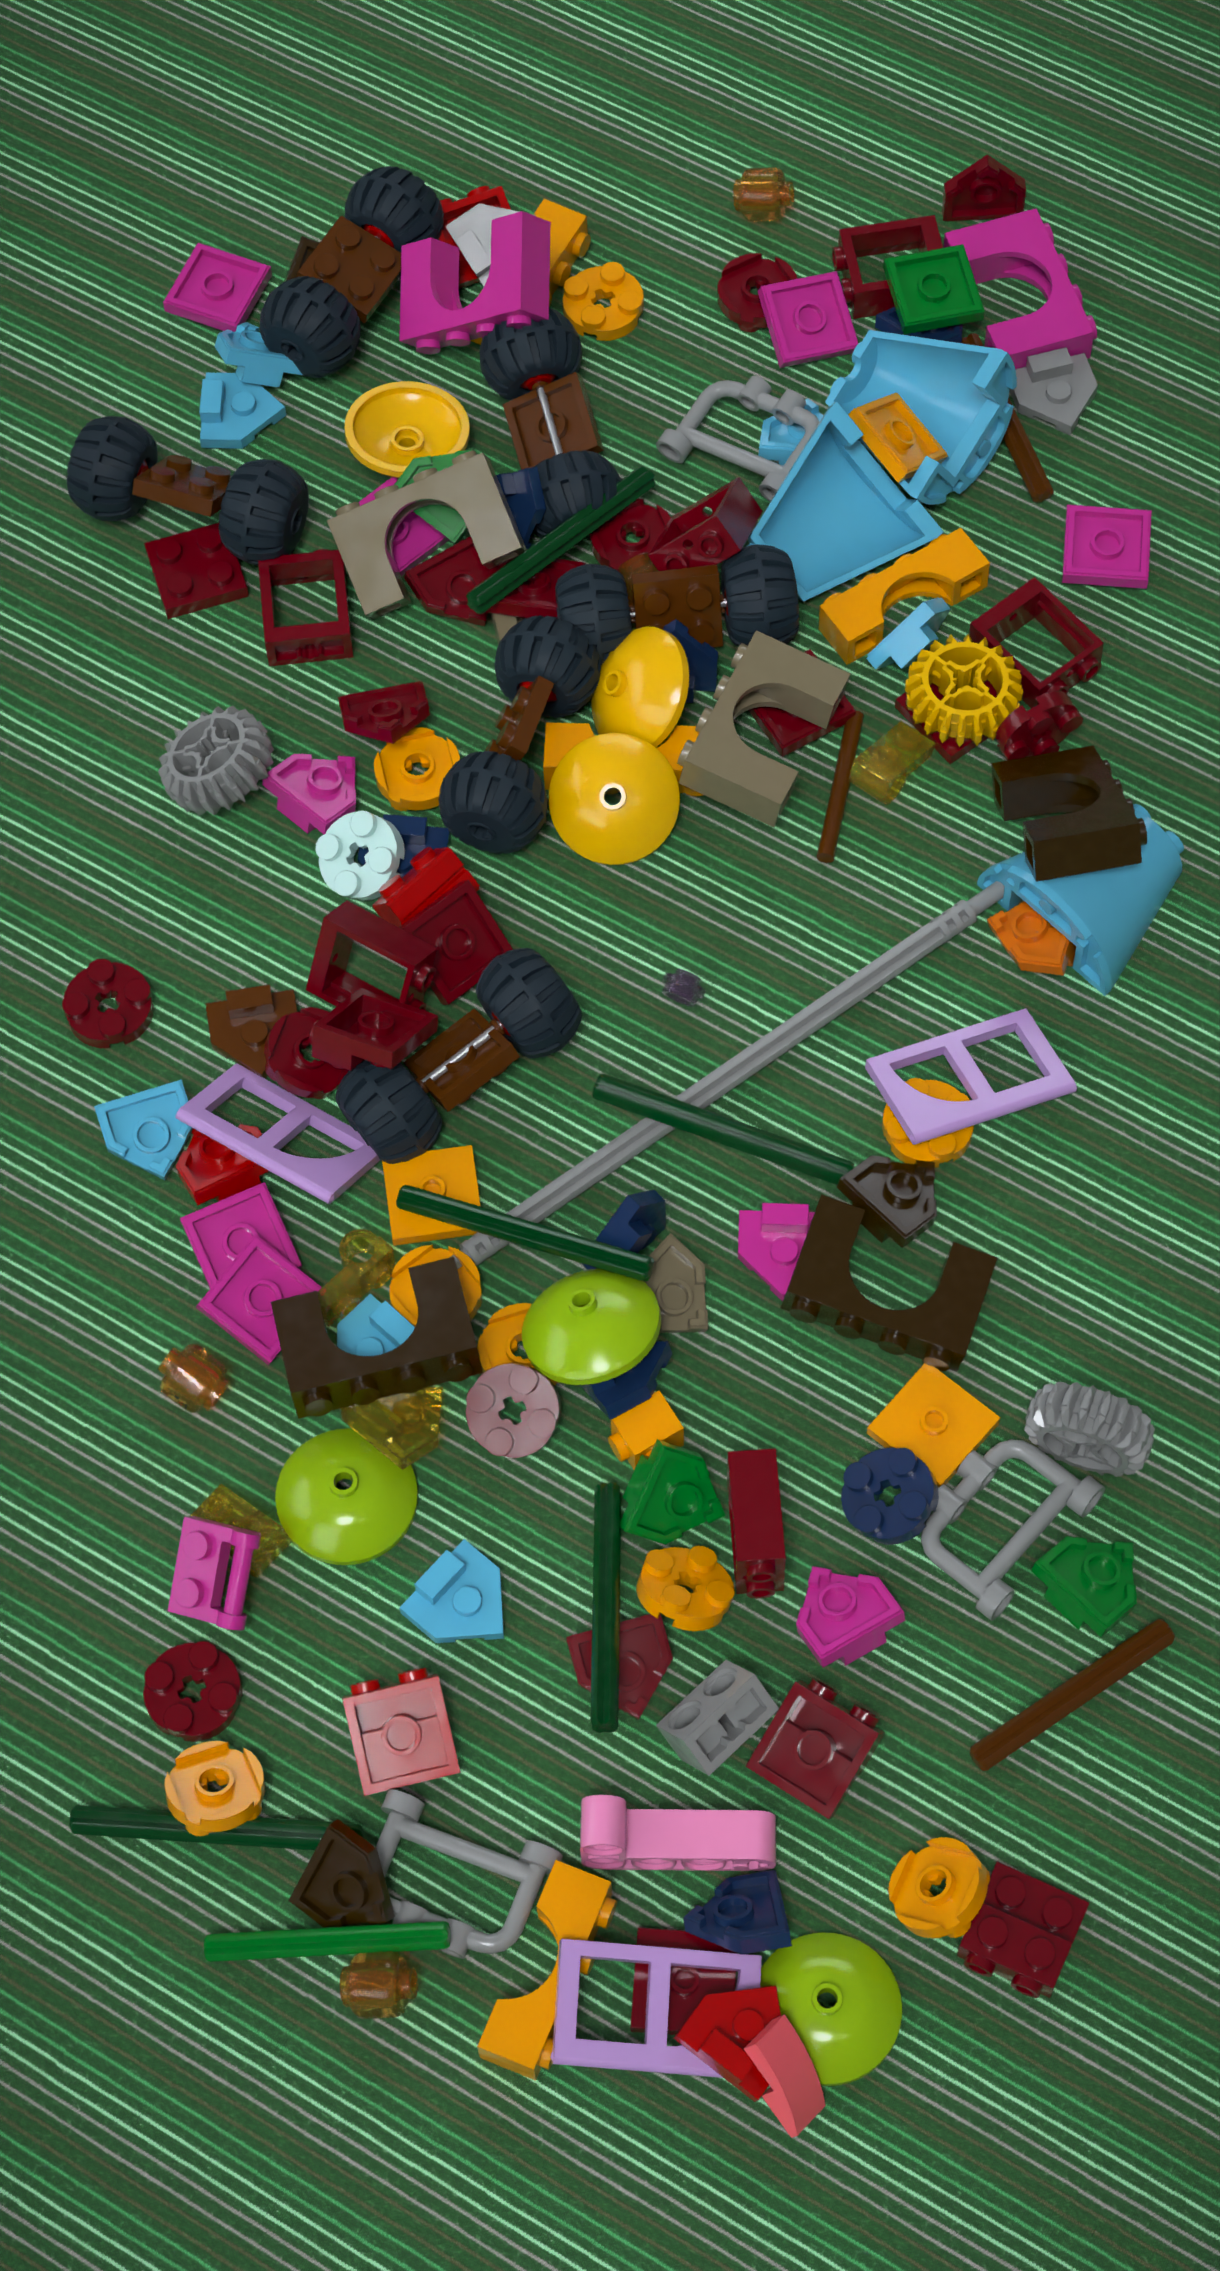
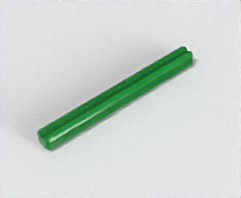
(327, 1941)

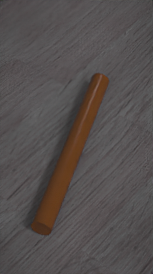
(839, 789)

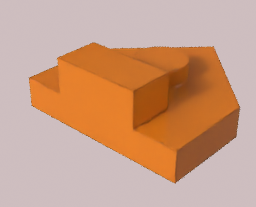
(1032, 940)

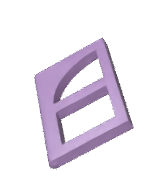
(930, 1117)
(319, 1177)
(654, 2053)

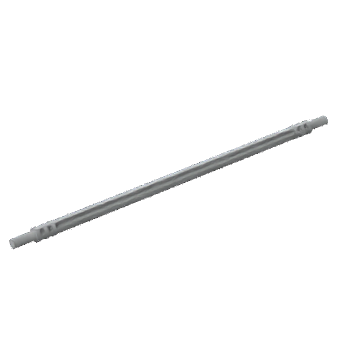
(743, 1065)

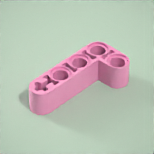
(674, 1838)

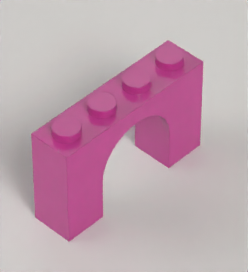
(1025, 250)
(513, 291)

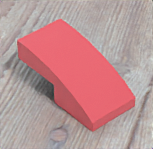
(785, 2064)

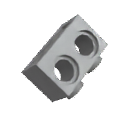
(717, 1717)

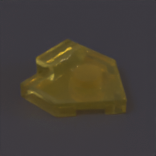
(400, 1425)

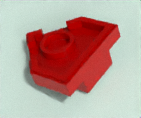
(216, 1171)
(724, 2027)

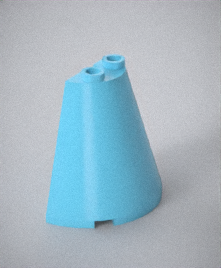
(952, 390)
(840, 511)
(1100, 909)

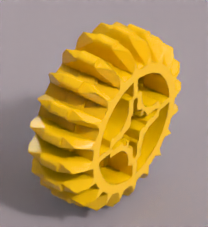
(960, 674)

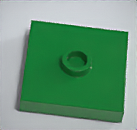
(933, 289)

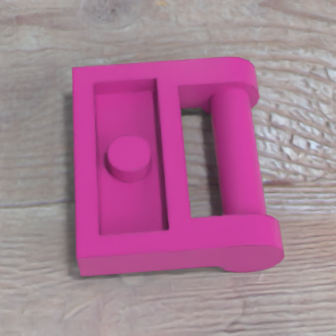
(203, 1569)

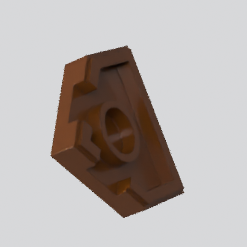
(243, 1022)

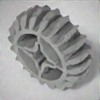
(216, 760)
(1089, 1428)

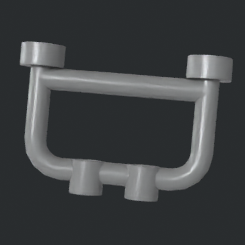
(754, 396)
(977, 1473)
(529, 1870)

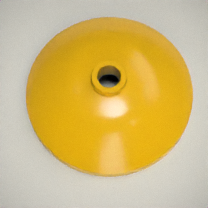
(404, 423)
(642, 686)
(618, 831)

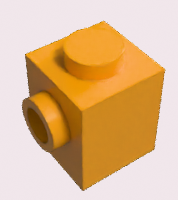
(641, 1426)

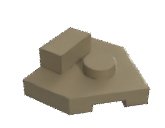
(679, 1287)

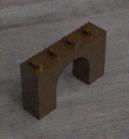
(1100, 822)
(826, 1293)
(435, 1353)

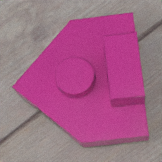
(313, 790)
(773, 1241)
(846, 1615)

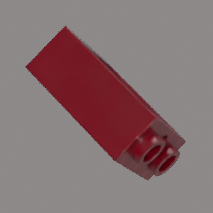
(875, 239)
(707, 539)
(1037, 602)
(290, 643)
(350, 923)
(756, 1522)

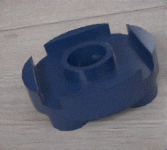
(912, 1507)

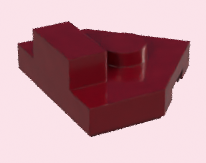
(983, 192)
(446, 579)
(385, 712)
(642, 1660)

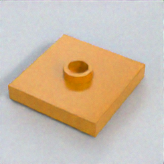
(896, 436)
(440, 1171)
(934, 1422)

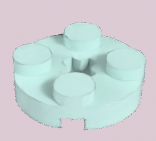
(338, 848)

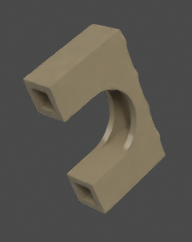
(368, 531)
(764, 676)

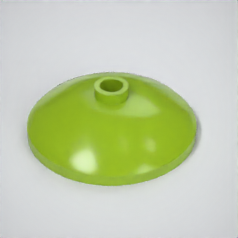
(591, 1327)
(347, 1523)
(863, 2023)

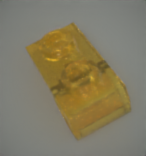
(888, 762)
(355, 1278)
(231, 1509)

